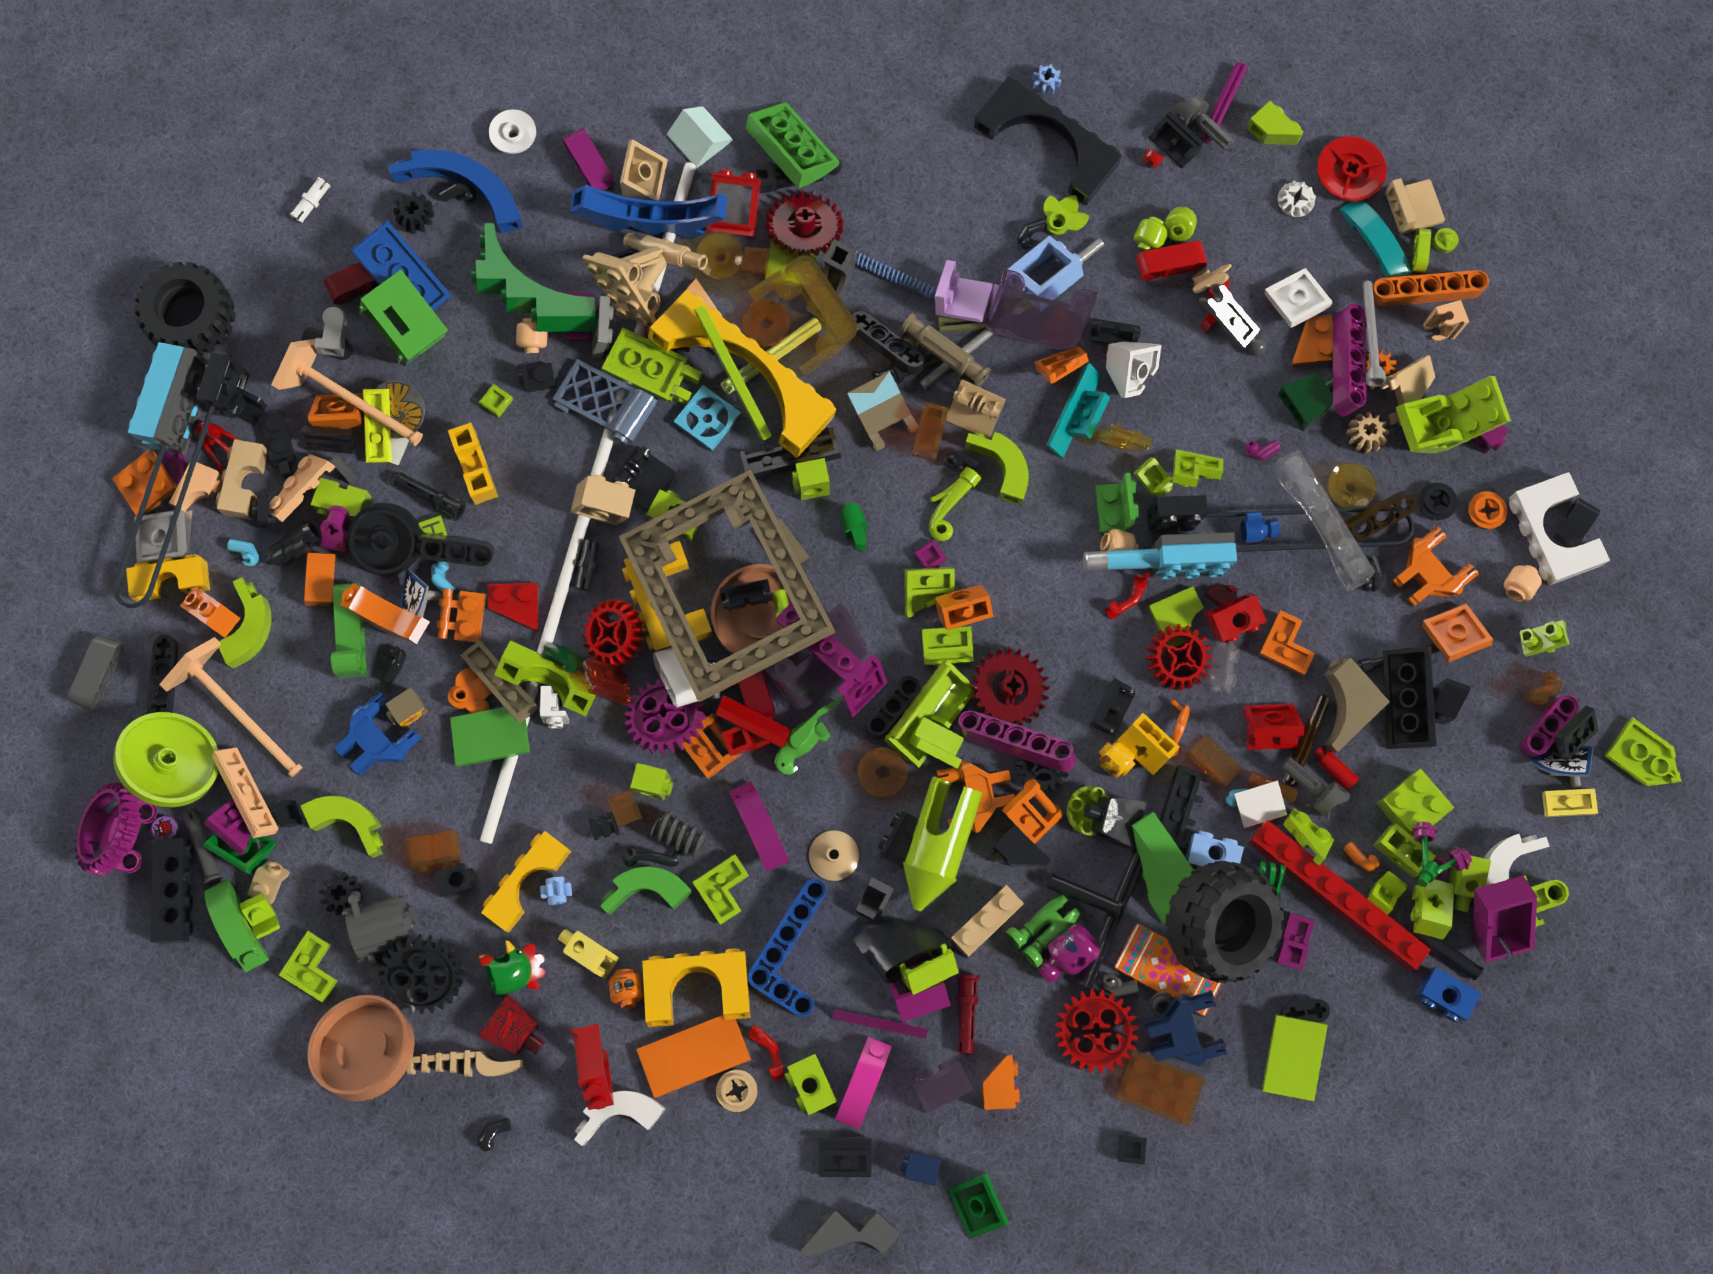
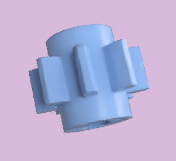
(1044, 85)
(556, 890)

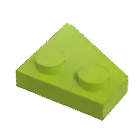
(924, 585)
(1309, 834)

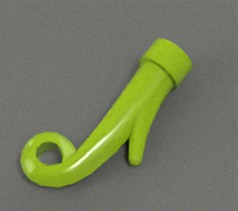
(949, 498)

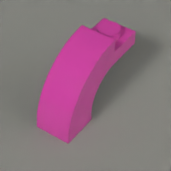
(863, 1083)

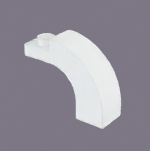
(1507, 851)
(629, 1103)

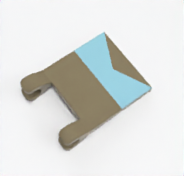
(880, 406)

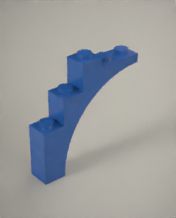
(652, 217)

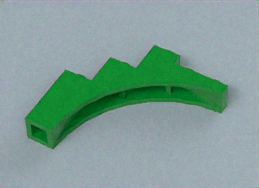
(548, 308)

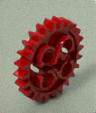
(1093, 1007)

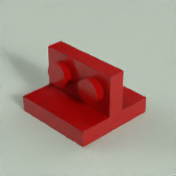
(1272, 726)

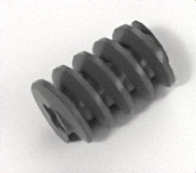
(679, 833)

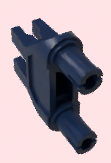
(1182, 1033)

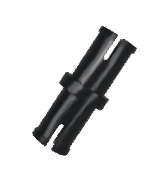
(586, 565)

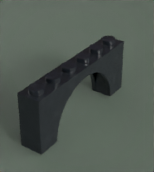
(1017, 105)

